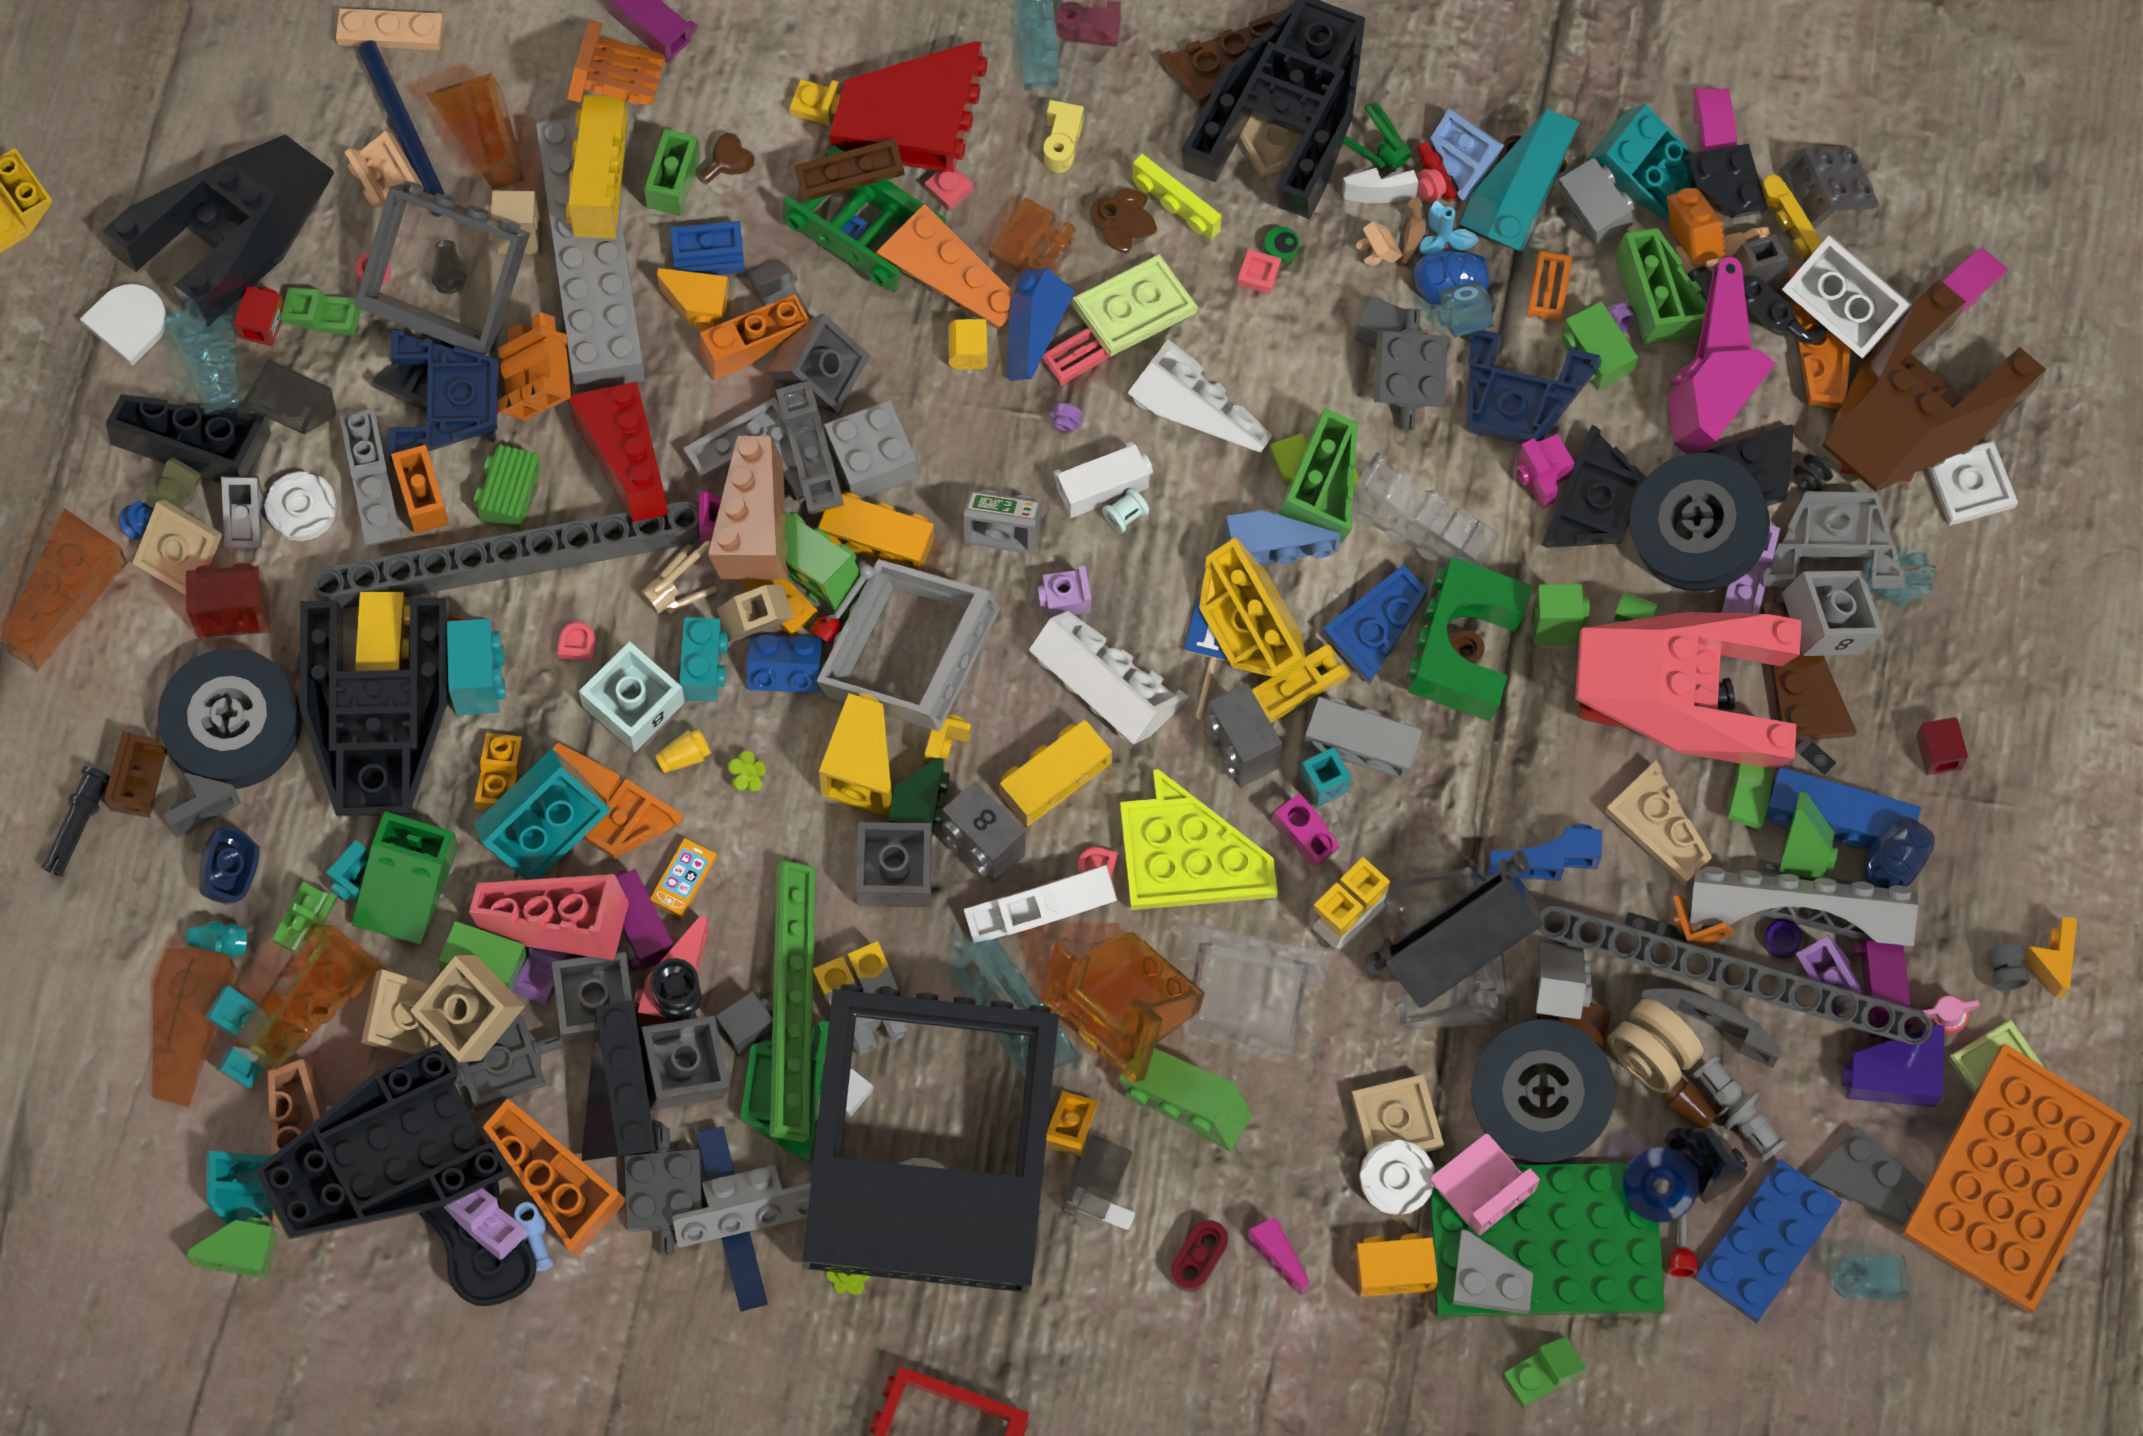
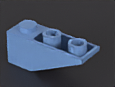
(1280, 538)

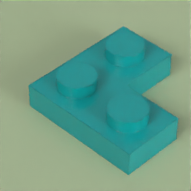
(230, 1014)

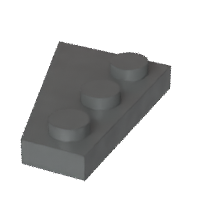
(1871, 1177)

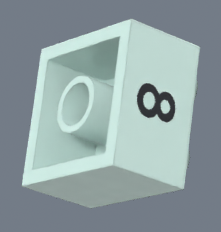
(632, 696)

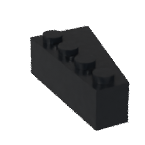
(209, 443)

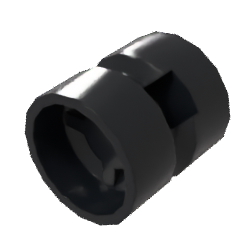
(675, 989)

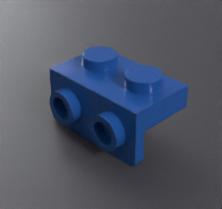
(784, 663)

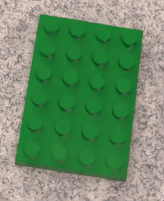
(1573, 1236)

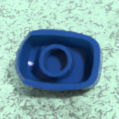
(1448, 270)

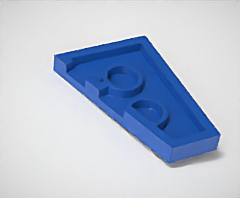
(1376, 621)

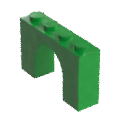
(1439, 670)

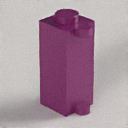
(653, 24)
(642, 924)
(1884, 978)

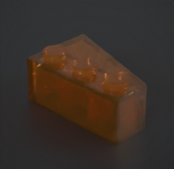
(481, 124)

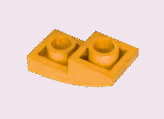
(498, 768)

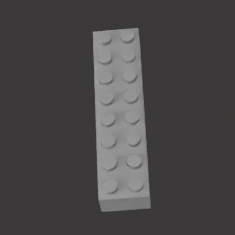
(591, 279)

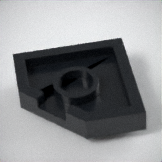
(1727, 179)

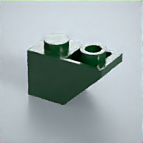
(919, 795)

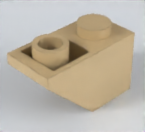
(754, 611)

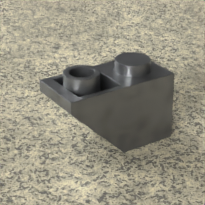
(1765, 260)

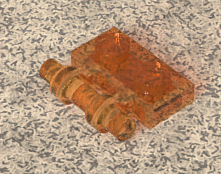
(1023, 234)

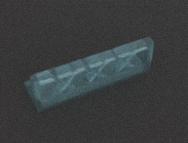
(1038, 44)
(1012, 987)

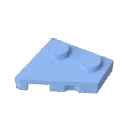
(1465, 151)

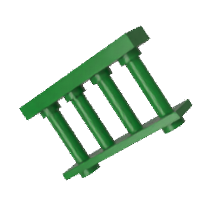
(884, 195)

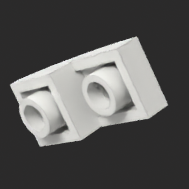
(1368, 187)

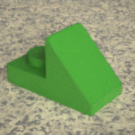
(1544, 1371)

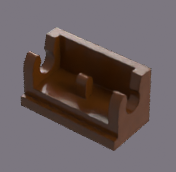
(135, 775)

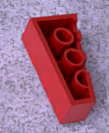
(620, 439)

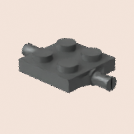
(1410, 369)
(508, 1067)
(661, 1187)

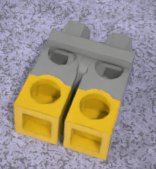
(871, 973)

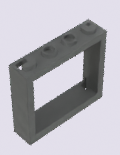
(418, 319)

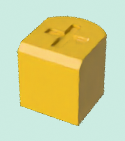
(967, 344)

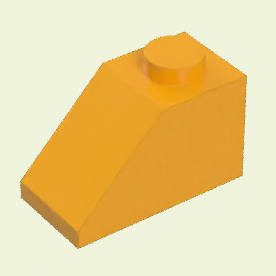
(696, 296)

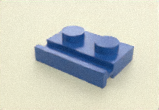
(708, 248)

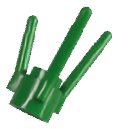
(1392, 149)

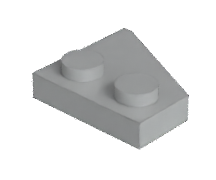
(1490, 1278)

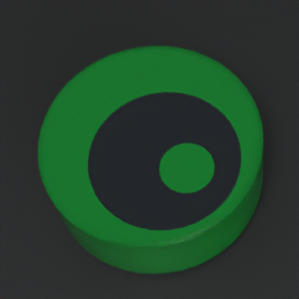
(1282, 243)

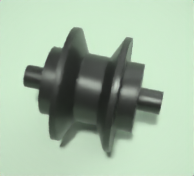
(1812, 474)

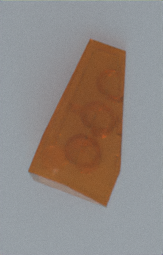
(181, 1034)

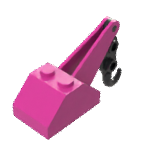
(1725, 365)

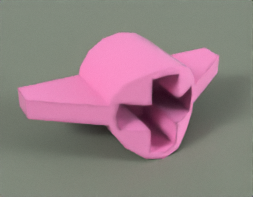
(1951, 1010)

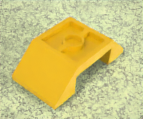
(21, 200)

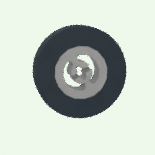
(198, 700)

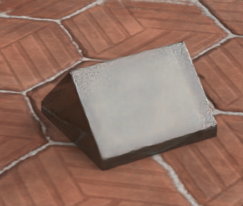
(290, 398)

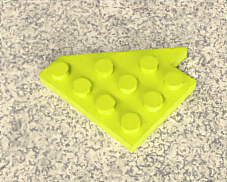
(1188, 853)

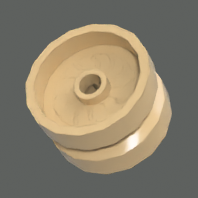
(1655, 1045)

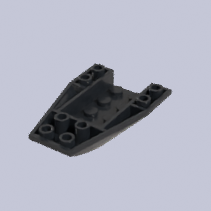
(382, 1152)

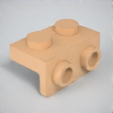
(380, 167)

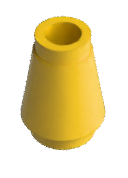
(684, 751)

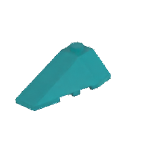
(1516, 189)

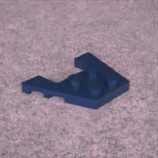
(459, 394)
(1518, 404)

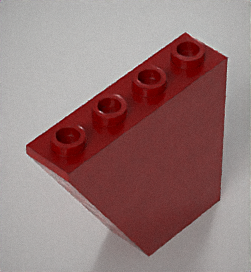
(918, 103)

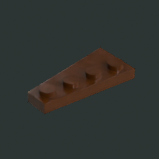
(1202, 64)
(1808, 694)

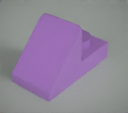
(1830, 965)

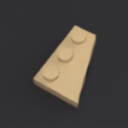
(1657, 822)

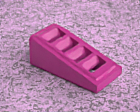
(1275, 1248)

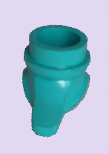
(218, 938)

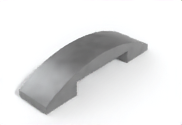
(809, 447)
(1756, 1043)

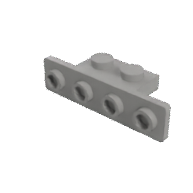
(741, 1205)

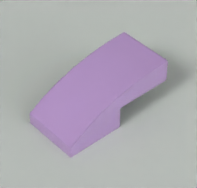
(487, 1222)

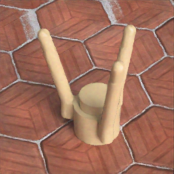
(661, 591)

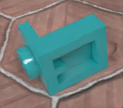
(348, 867)

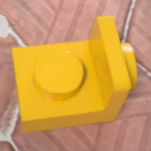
(815, 101)
(941, 742)

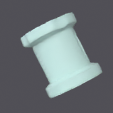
(1125, 510)

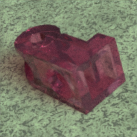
(1089, 24)

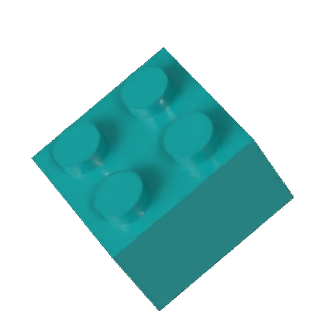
(475, 666)

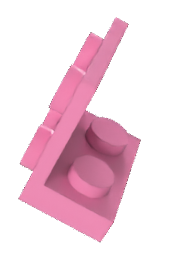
(1483, 1184)

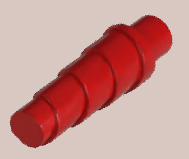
(1431, 160)

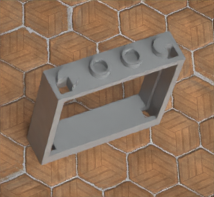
(955, 663)

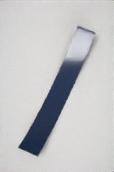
(738, 1247)

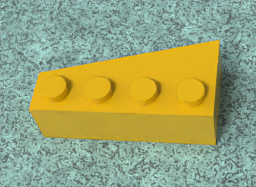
(597, 167)

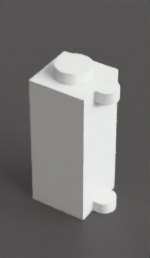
(1103, 480)

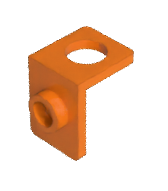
(1688, 929)

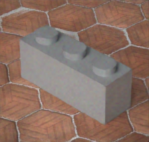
(1363, 737)
(1562, 980)

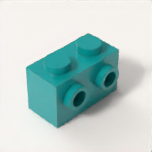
(701, 659)

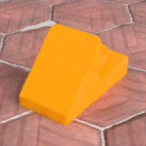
(2055, 964)
(1071, 1124)

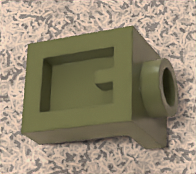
(175, 485)

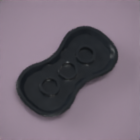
(474, 1270)

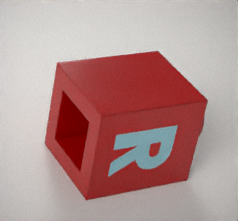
(259, 315)

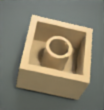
(467, 1008)

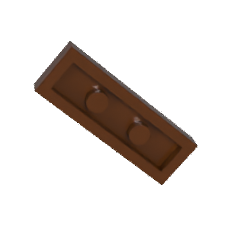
(849, 170)

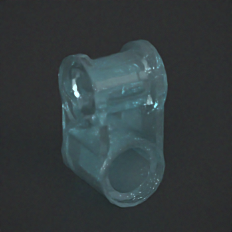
(1878, 1276)

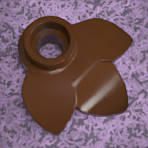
(1128, 218)

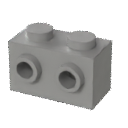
(1596, 200)

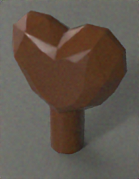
(727, 158)

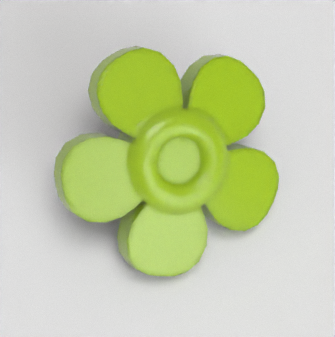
(747, 772)

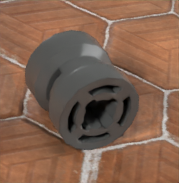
(2008, 967)

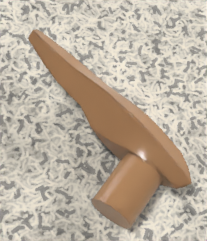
(1414, 229)

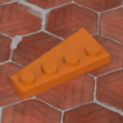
(941, 260)

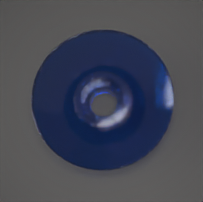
(1656, 1166)

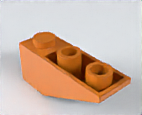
(750, 336)

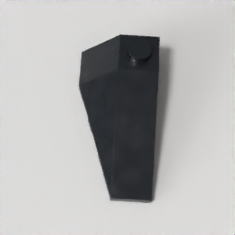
(1712, 1156)

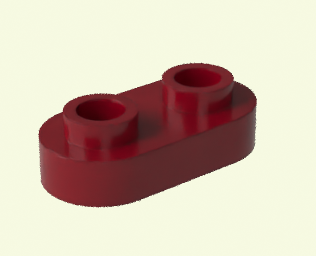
(1198, 1257)

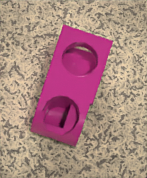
(1305, 830)

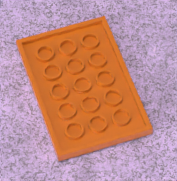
(2016, 1178)

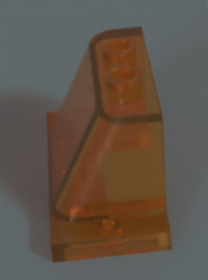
(1119, 998)

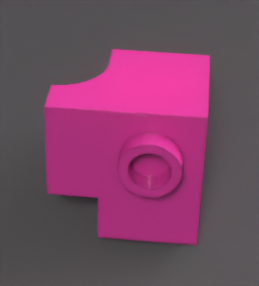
(1544, 466)

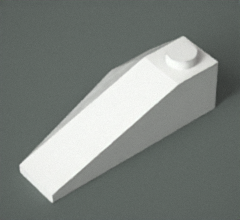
(1178, 391)

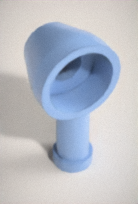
(535, 1229)

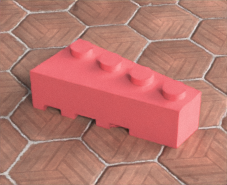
(555, 913)

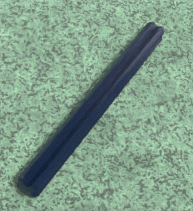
(400, 118)

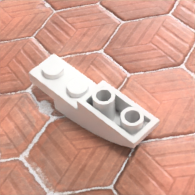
(1040, 904)

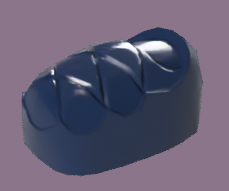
(1898, 854)
(227, 865)

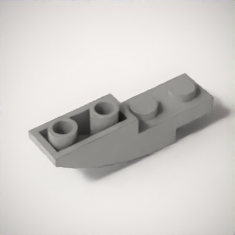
(370, 476)

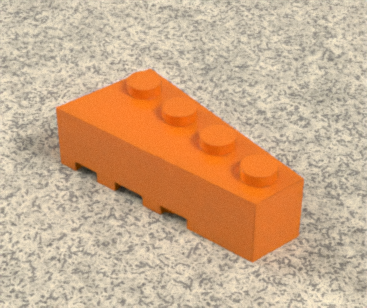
(561, 1184)

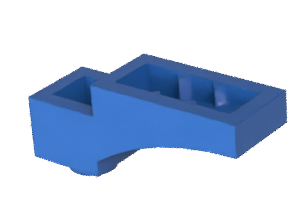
(1575, 849)

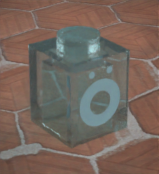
(1465, 309)

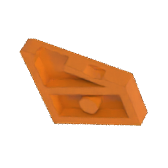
(633, 821)

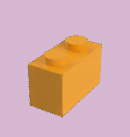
(1395, 1265)

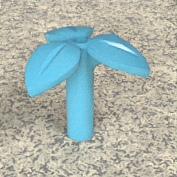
(1441, 221)

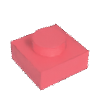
(949, 188)

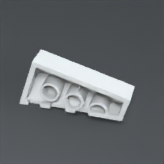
(1105, 678)

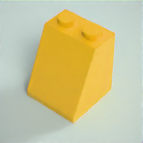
(857, 757)

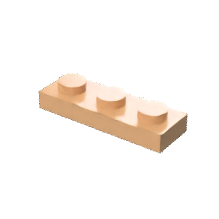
(390, 29)

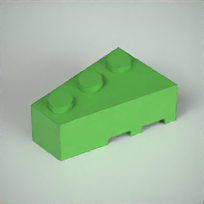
(1658, 288)
(1323, 478)
(1191, 1098)

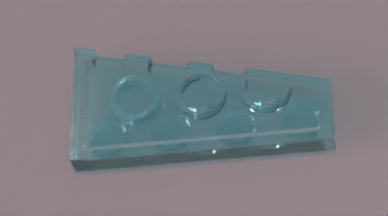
(208, 357)

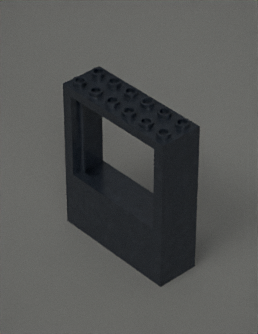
(923, 1218)

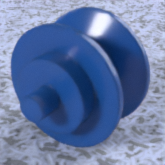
(134, 520)

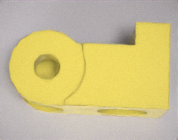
(1062, 144)

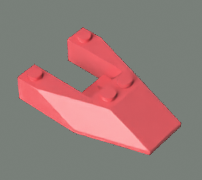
(1665, 681)

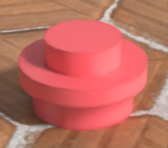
(1430, 185)

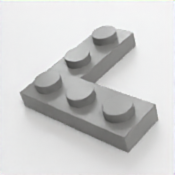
(716, 449)

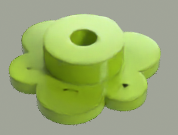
(852, 1284)

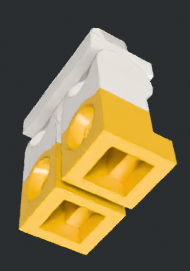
(1351, 907)

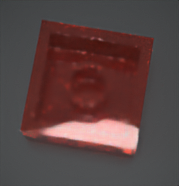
(227, 600)

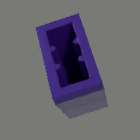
(1898, 1071)

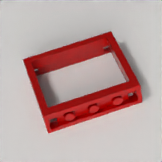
(896, 1387)

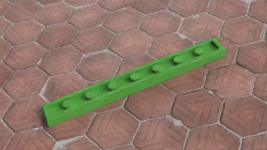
(792, 1002)

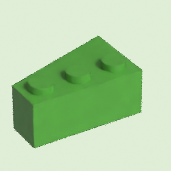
(820, 564)

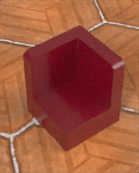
(1941, 746)

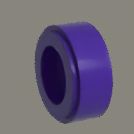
(1782, 939)

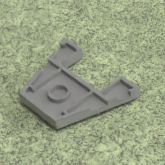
(1838, 527)

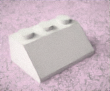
(1846, 296)

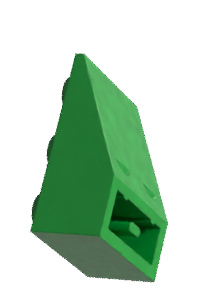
(404, 878)

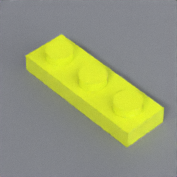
(1176, 197)

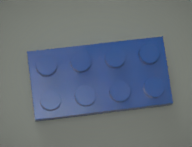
(1768, 1241)

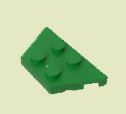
(757, 1091)

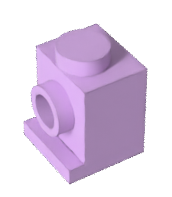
(1075, 601)

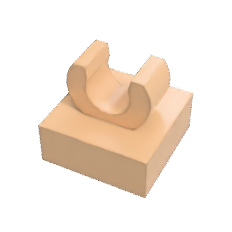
(1382, 244)

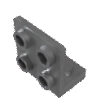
(1827, 182)

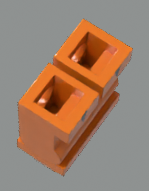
(534, 368)

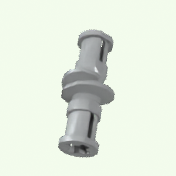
(1740, 1108)

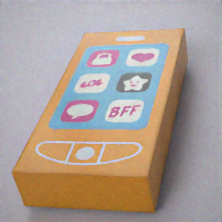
(683, 878)

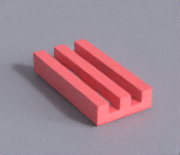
(1080, 367)

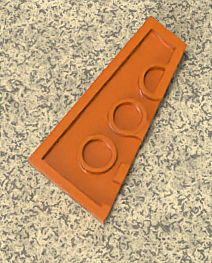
(1822, 363)

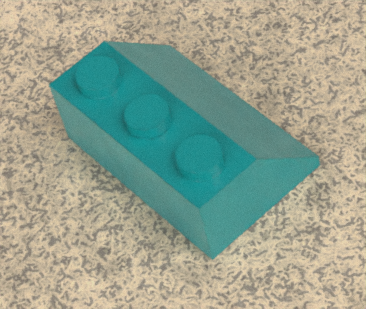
(541, 817)

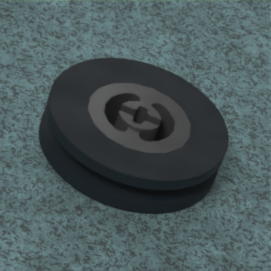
(1689, 487)
(1588, 1090)

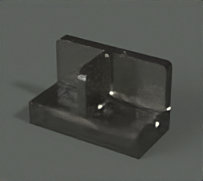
(1096, 1178)

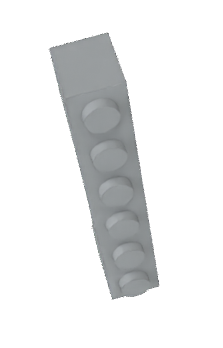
(1880, 912)

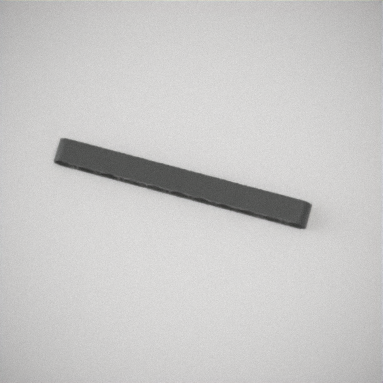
(524, 563)
(1752, 970)

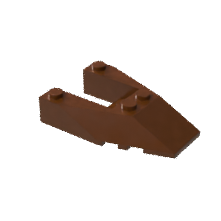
(1907, 417)

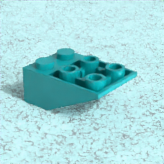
(1644, 159)

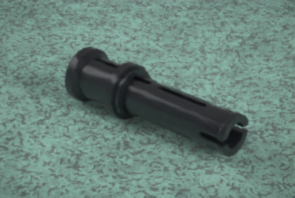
(82, 805)

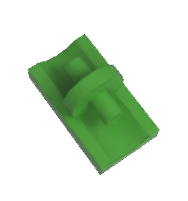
(307, 908)

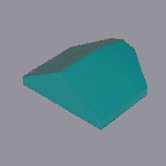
(232, 1186)

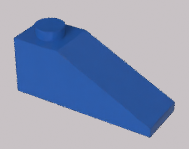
(1033, 319)

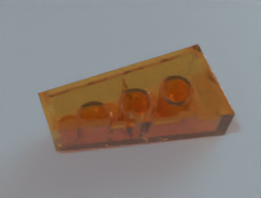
(61, 589)
(306, 993)

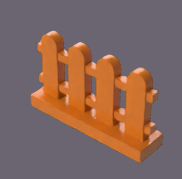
(615, 69)

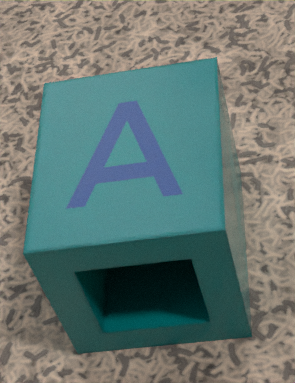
(1325, 777)

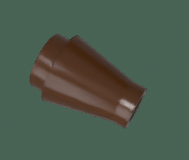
(1689, 1103)

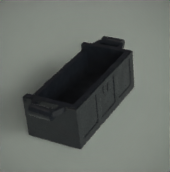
(1462, 935)

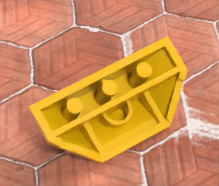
(1248, 613)

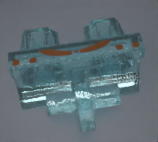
(1918, 577)

